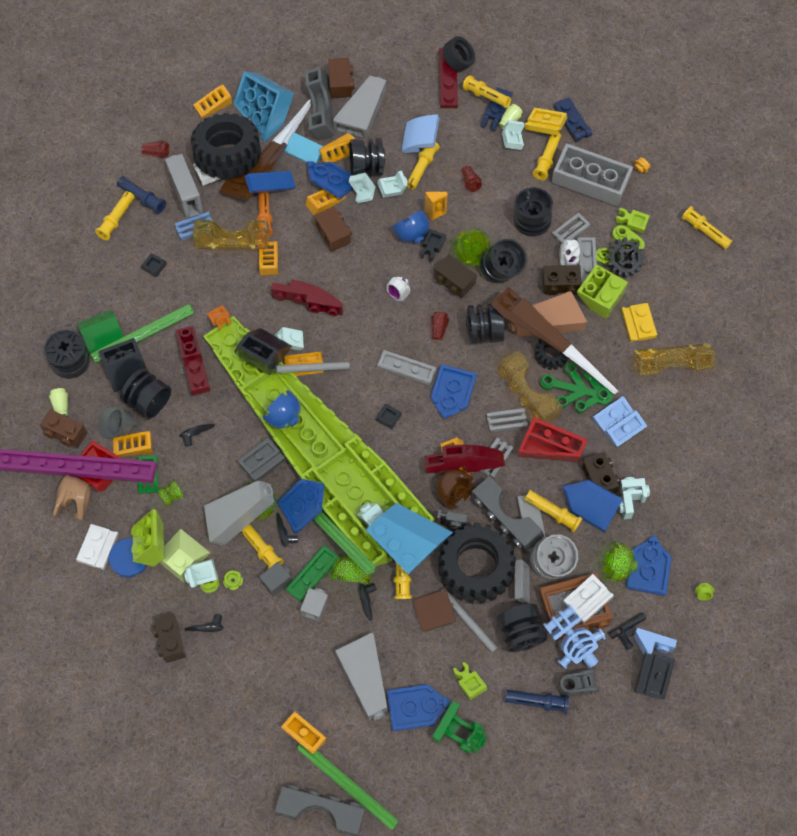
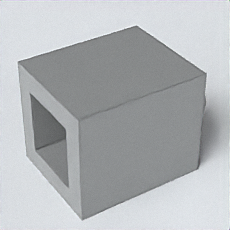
(314, 604)

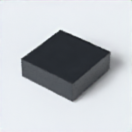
(153, 265)
(388, 416)

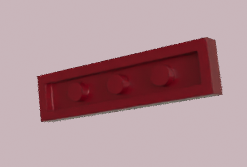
(448, 84)

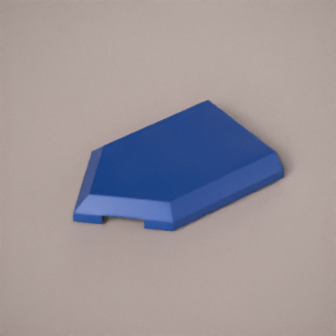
(330, 177)
(452, 390)
(302, 503)
(592, 503)
(652, 568)
(415, 707)

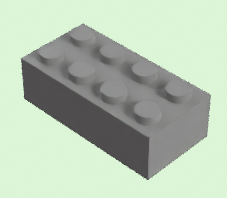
(592, 174)

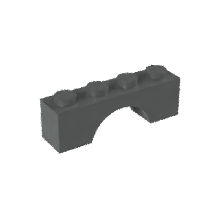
(319, 89)
(524, 531)
(294, 803)

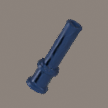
(147, 198)
(546, 701)

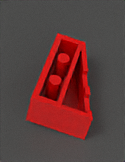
(551, 443)

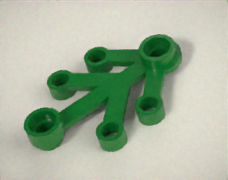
(579, 389)

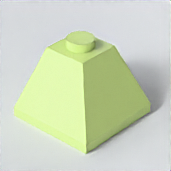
(181, 553)

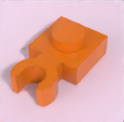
(219, 317)

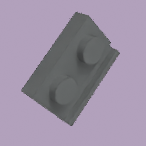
(261, 460)
(454, 520)

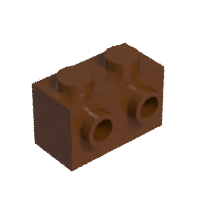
(339, 77)
(333, 229)
(63, 429)

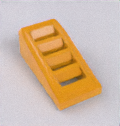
(216, 106)
(342, 141)
(314, 204)
(269, 269)
(140, 450)

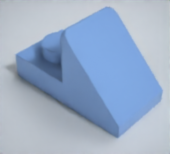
(648, 640)

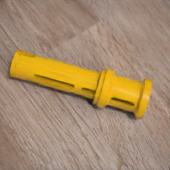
(481, 89)
(425, 157)
(545, 161)
(110, 221)
(699, 223)
(560, 514)
(265, 551)
(402, 583)

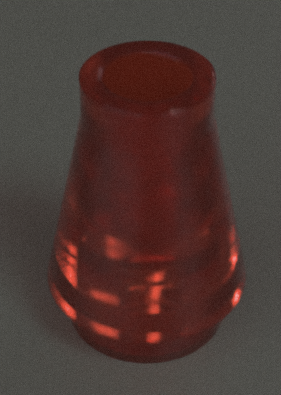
(157, 149)
(471, 179)
(439, 324)

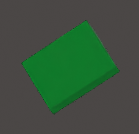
(100, 331)

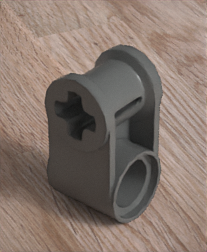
(582, 683)

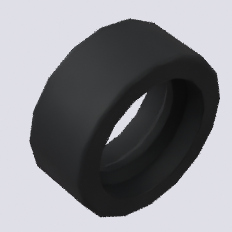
(453, 58)

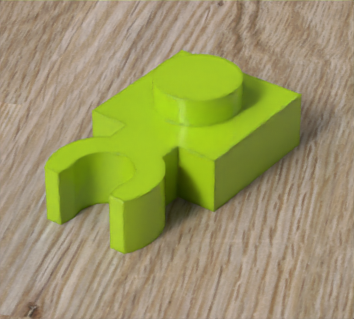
(635, 221)
(470, 683)

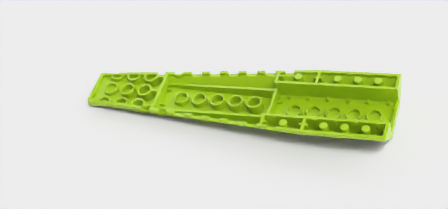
(319, 446)

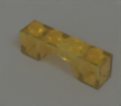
(211, 236)
(691, 356)
(541, 405)

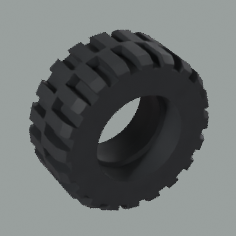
(231, 160)
(476, 588)

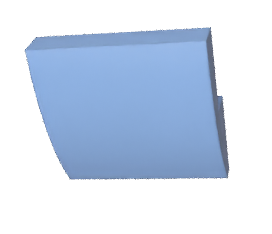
(420, 133)
(619, 421)

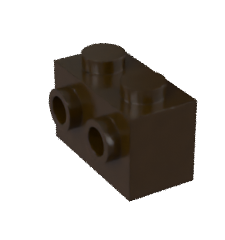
(454, 276)
(561, 279)
(599, 470)
(170, 639)

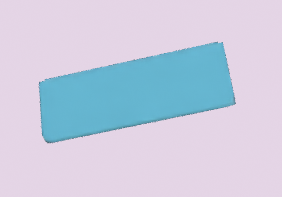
(303, 148)

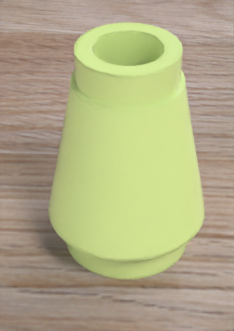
(512, 113)
(59, 400)

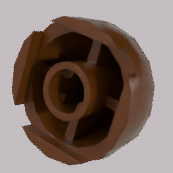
(455, 484)

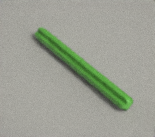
(151, 329)
(345, 543)
(350, 787)

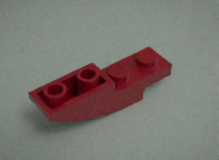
(316, 299)
(192, 360)
(469, 456)

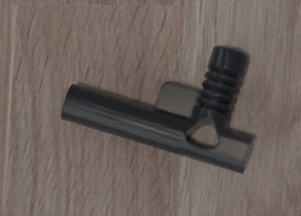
(627, 630)

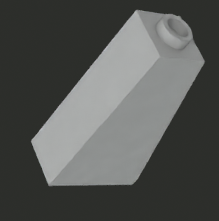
(361, 109)
(184, 186)
(236, 511)
(363, 672)

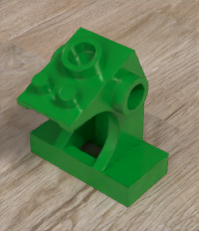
(449, 726)

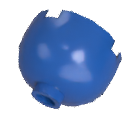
(412, 228)
(283, 411)

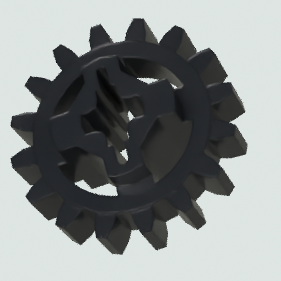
(619, 252)

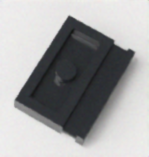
(654, 675)

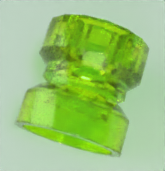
(175, 493)

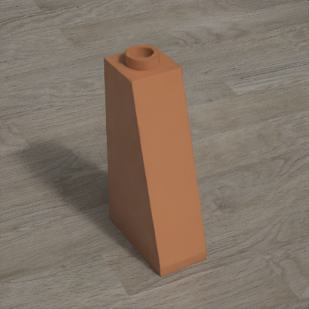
(560, 311)

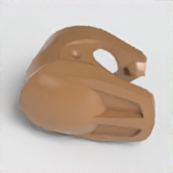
(72, 489)

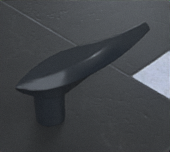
(187, 434)
(285, 538)
(365, 599)
(209, 627)

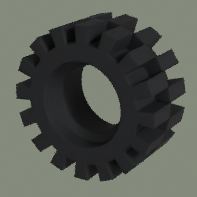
(546, 361)

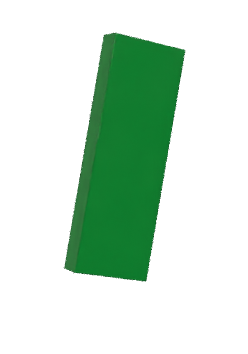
(312, 573)

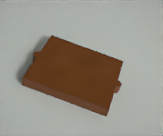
(434, 610)

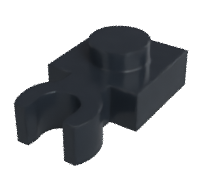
(433, 242)

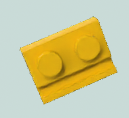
(546, 121)
(639, 322)

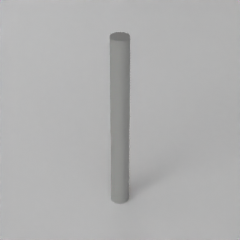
(312, 367)
(472, 624)

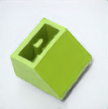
(602, 291)
(148, 539)

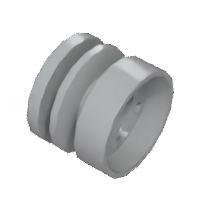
(558, 547)

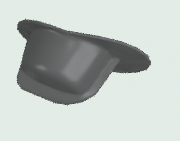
(115, 422)

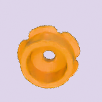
(641, 165)

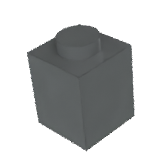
(276, 578)

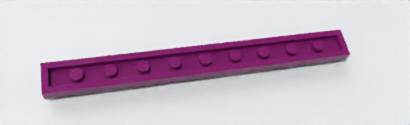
(78, 466)

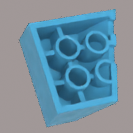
(263, 102)
(407, 536)

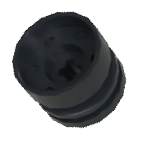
(366, 157)
(533, 211)
(503, 261)
(483, 324)
(67, 363)
(145, 393)
(522, 627)

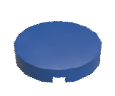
(122, 559)

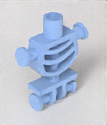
(580, 646)

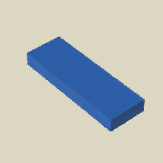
(270, 181)

